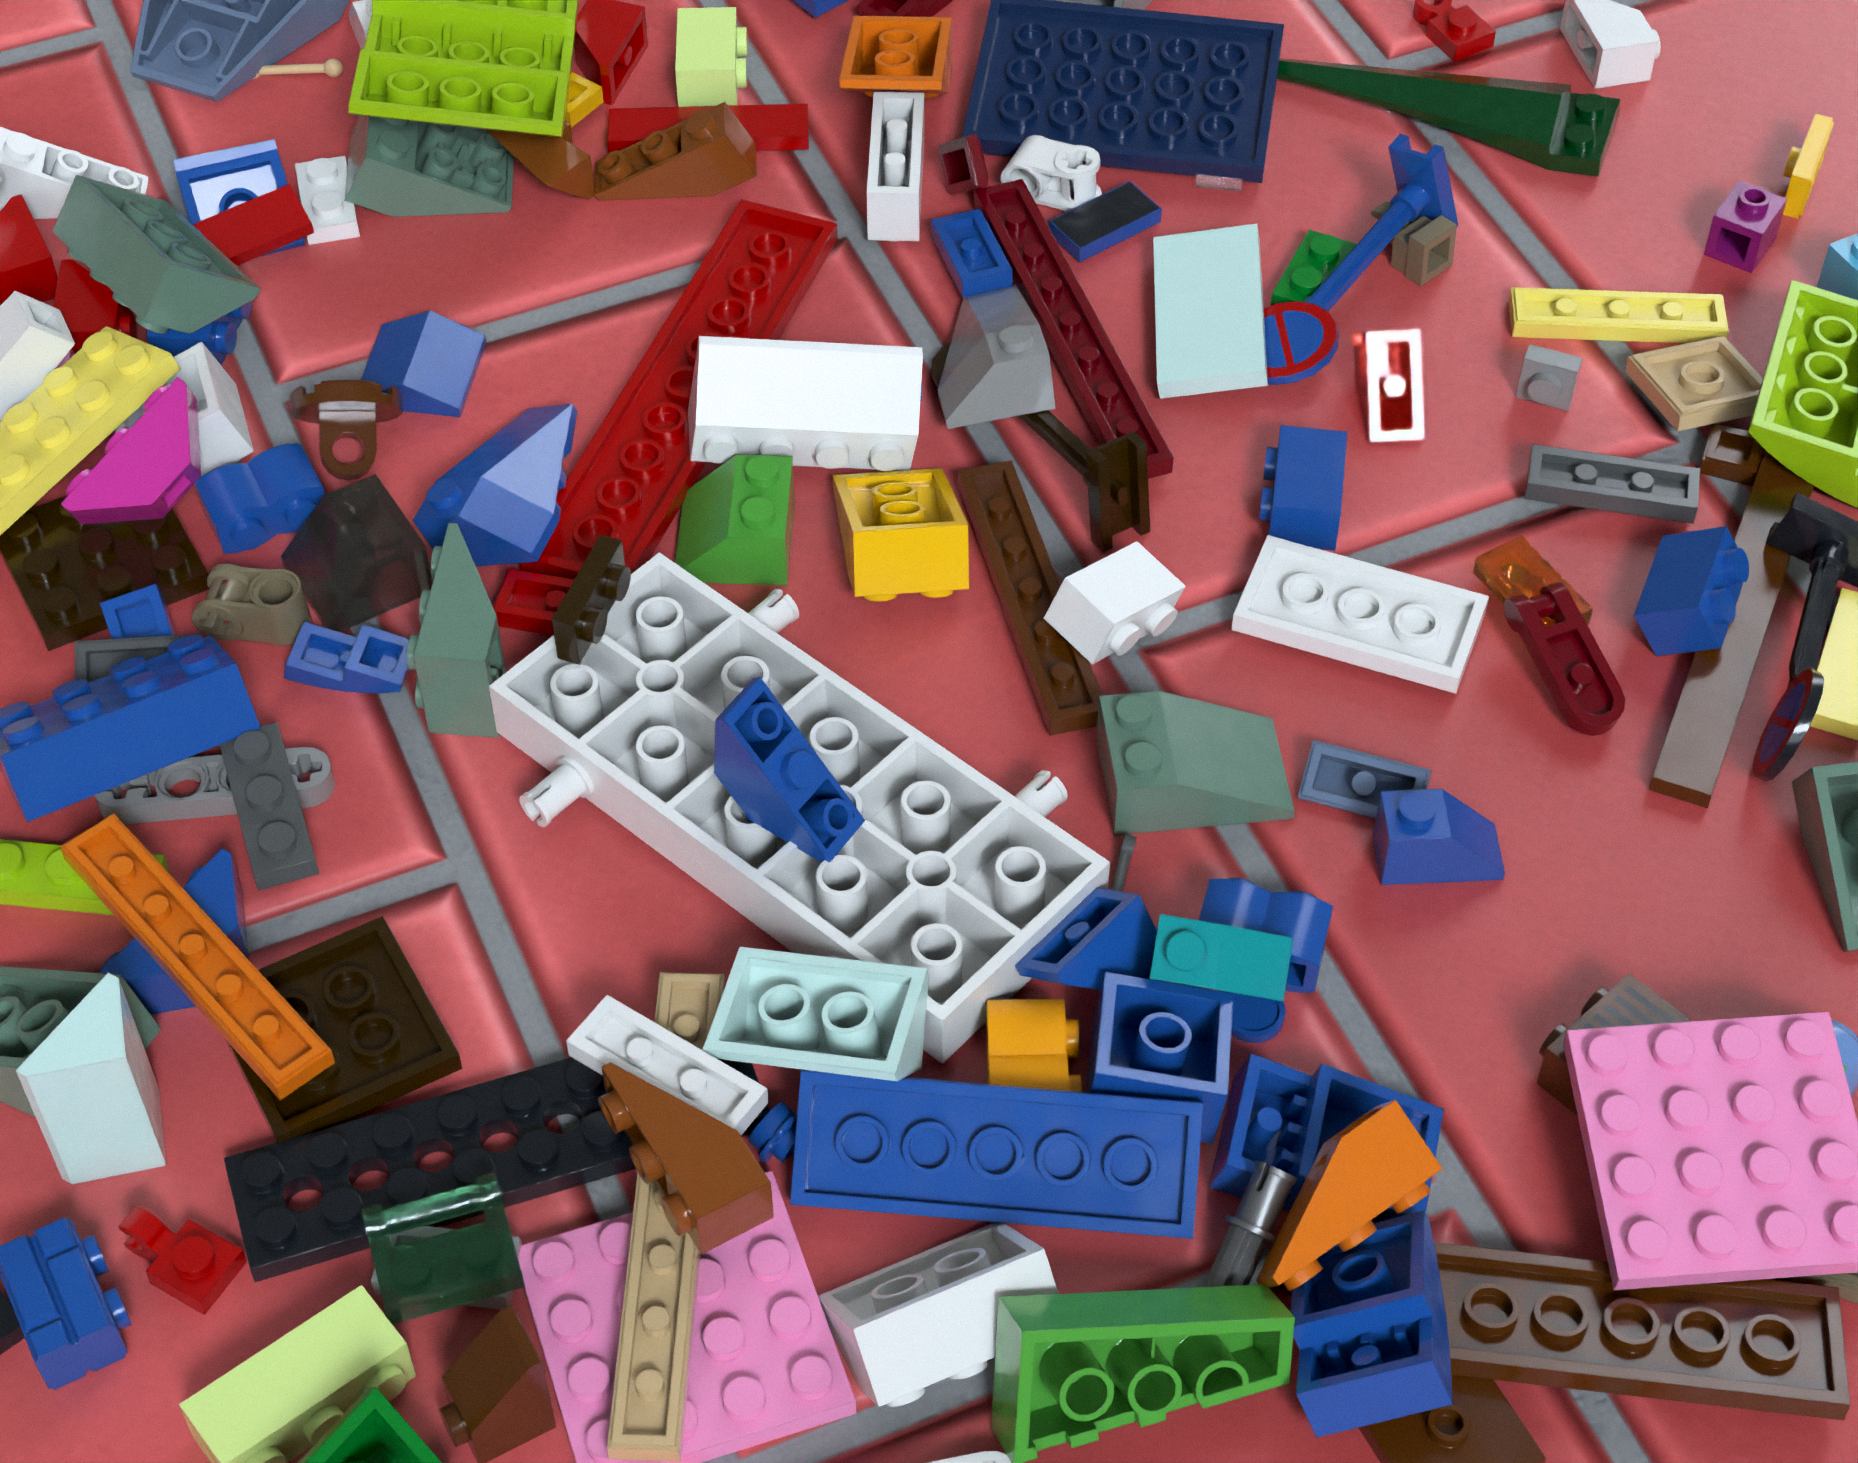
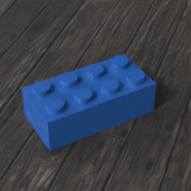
(122, 725)

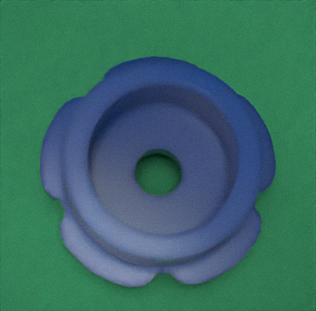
(775, 1134)

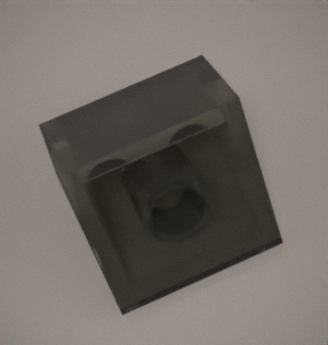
(358, 556)

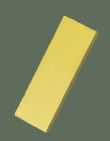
(1839, 667)

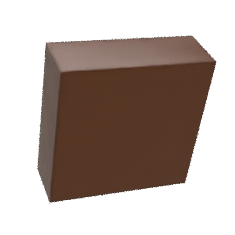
(1731, 455)

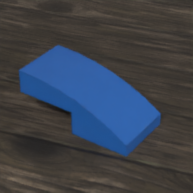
(347, 663)

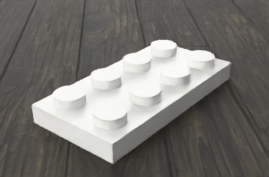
(1360, 613)

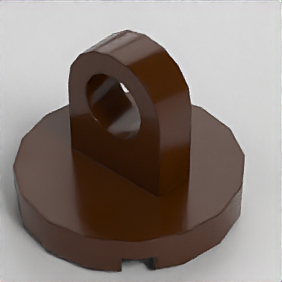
(345, 411)

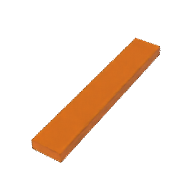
(198, 956)

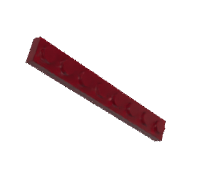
(1069, 322)

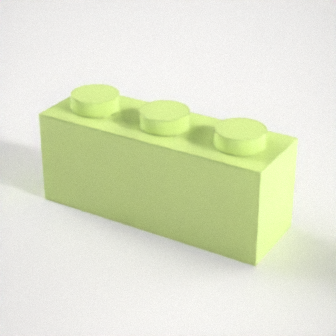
(300, 1384)

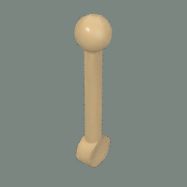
(331, 67)

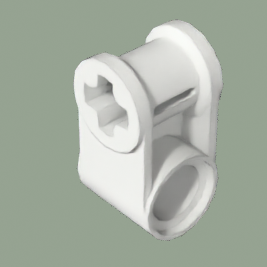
(1055, 172)

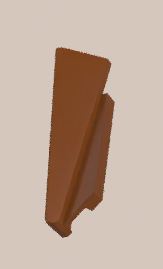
(552, 160)

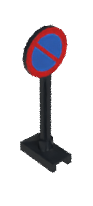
(1831, 549)

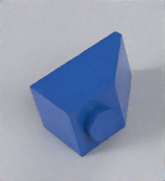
(1433, 839)
(1099, 936)

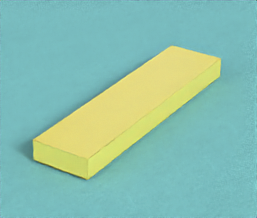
(1616, 315)

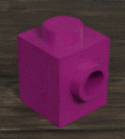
(1745, 226)

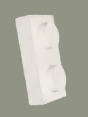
(323, 196)

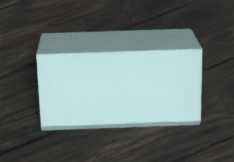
(821, 1014)
(96, 1090)

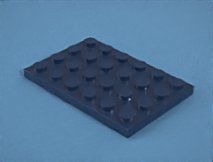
(1129, 84)

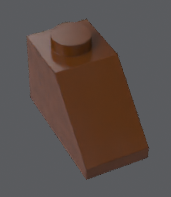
(497, 1391)

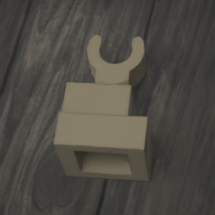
(1422, 247)

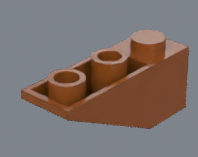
(685, 160)
(698, 1162)

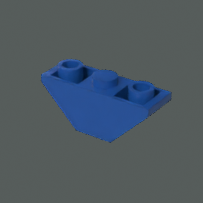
(780, 776)
(221, 898)

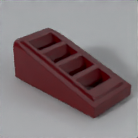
(963, 164)

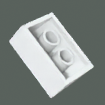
(933, 1312)

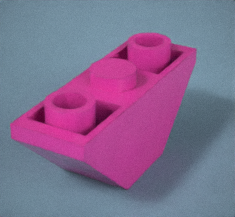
(144, 465)

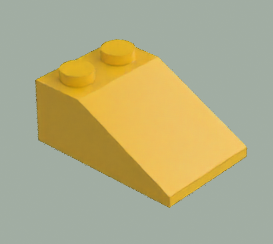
(902, 533)

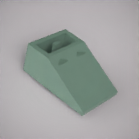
(427, 169)
(457, 645)

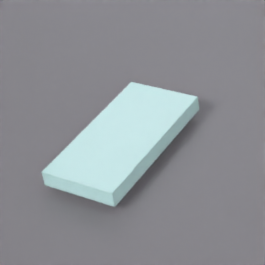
(1209, 311)

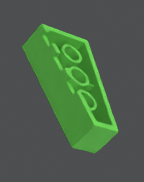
(1129, 1357)

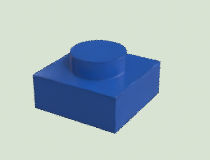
(138, 614)

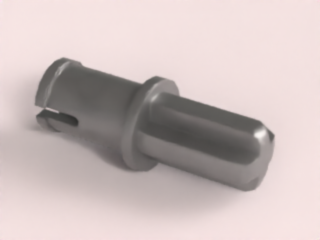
(1251, 1226)

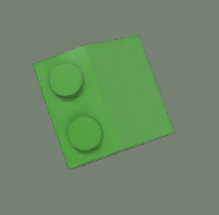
(740, 522)

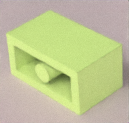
(708, 56)

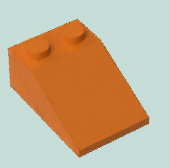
(898, 55)

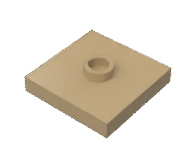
(1697, 382)

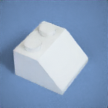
(221, 419)

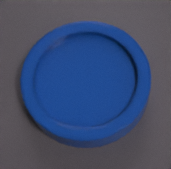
(1256, 1018)

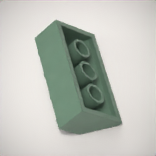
(150, 257)

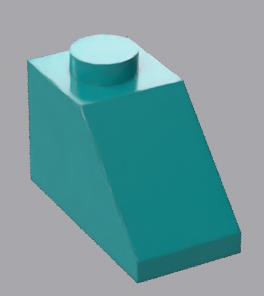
(1221, 957)

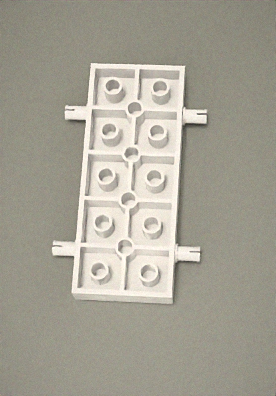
(933, 878)

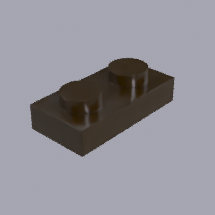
(585, 608)

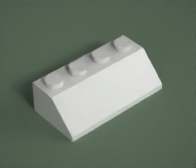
(806, 402)

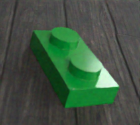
(1310, 266)

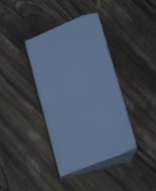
(1355, 779)

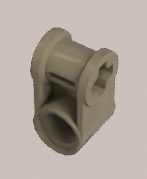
(256, 604)

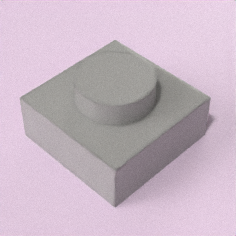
(1549, 377)

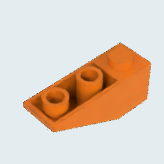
(1352, 1181)

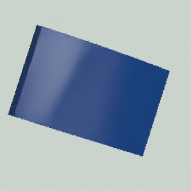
(1288, 1116)
(1373, 1330)

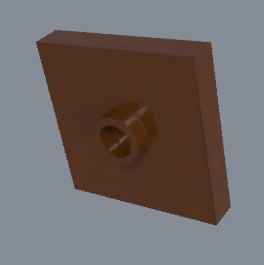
(1471, 1430)

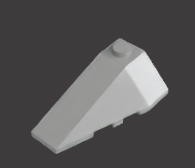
(995, 361)

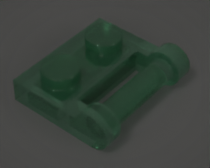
(448, 1266)

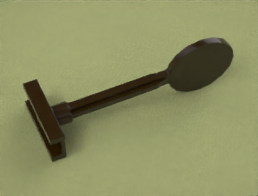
(1112, 471)

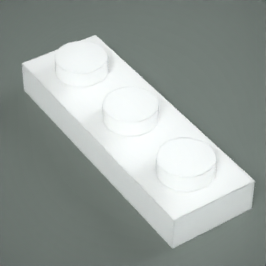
(666, 1061)

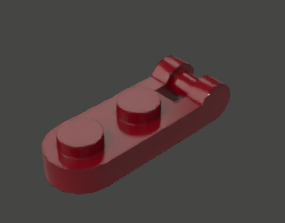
(1568, 658)

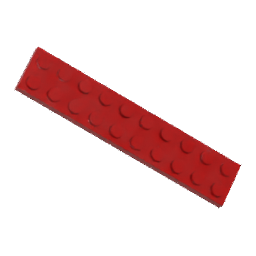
(640, 455)

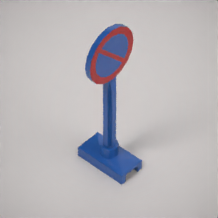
(1303, 334)

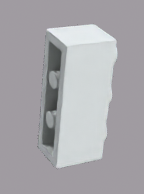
(895, 166)

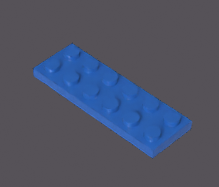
(998, 1153)

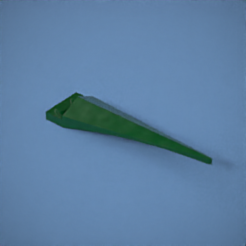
(1518, 116)

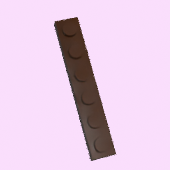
(1026, 588)

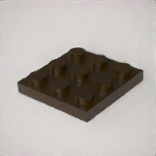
(74, 567)
(371, 1016)

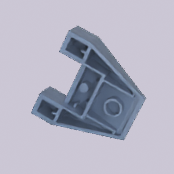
(222, 44)

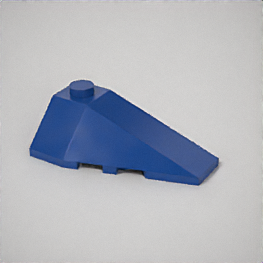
(505, 490)

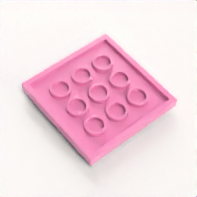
(1719, 1148)
(757, 1348)

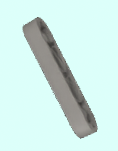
(214, 794)

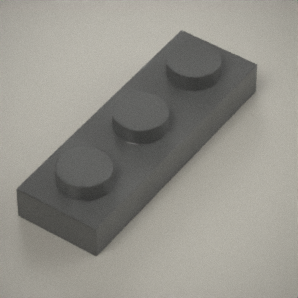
(1613, 483)
(268, 807)

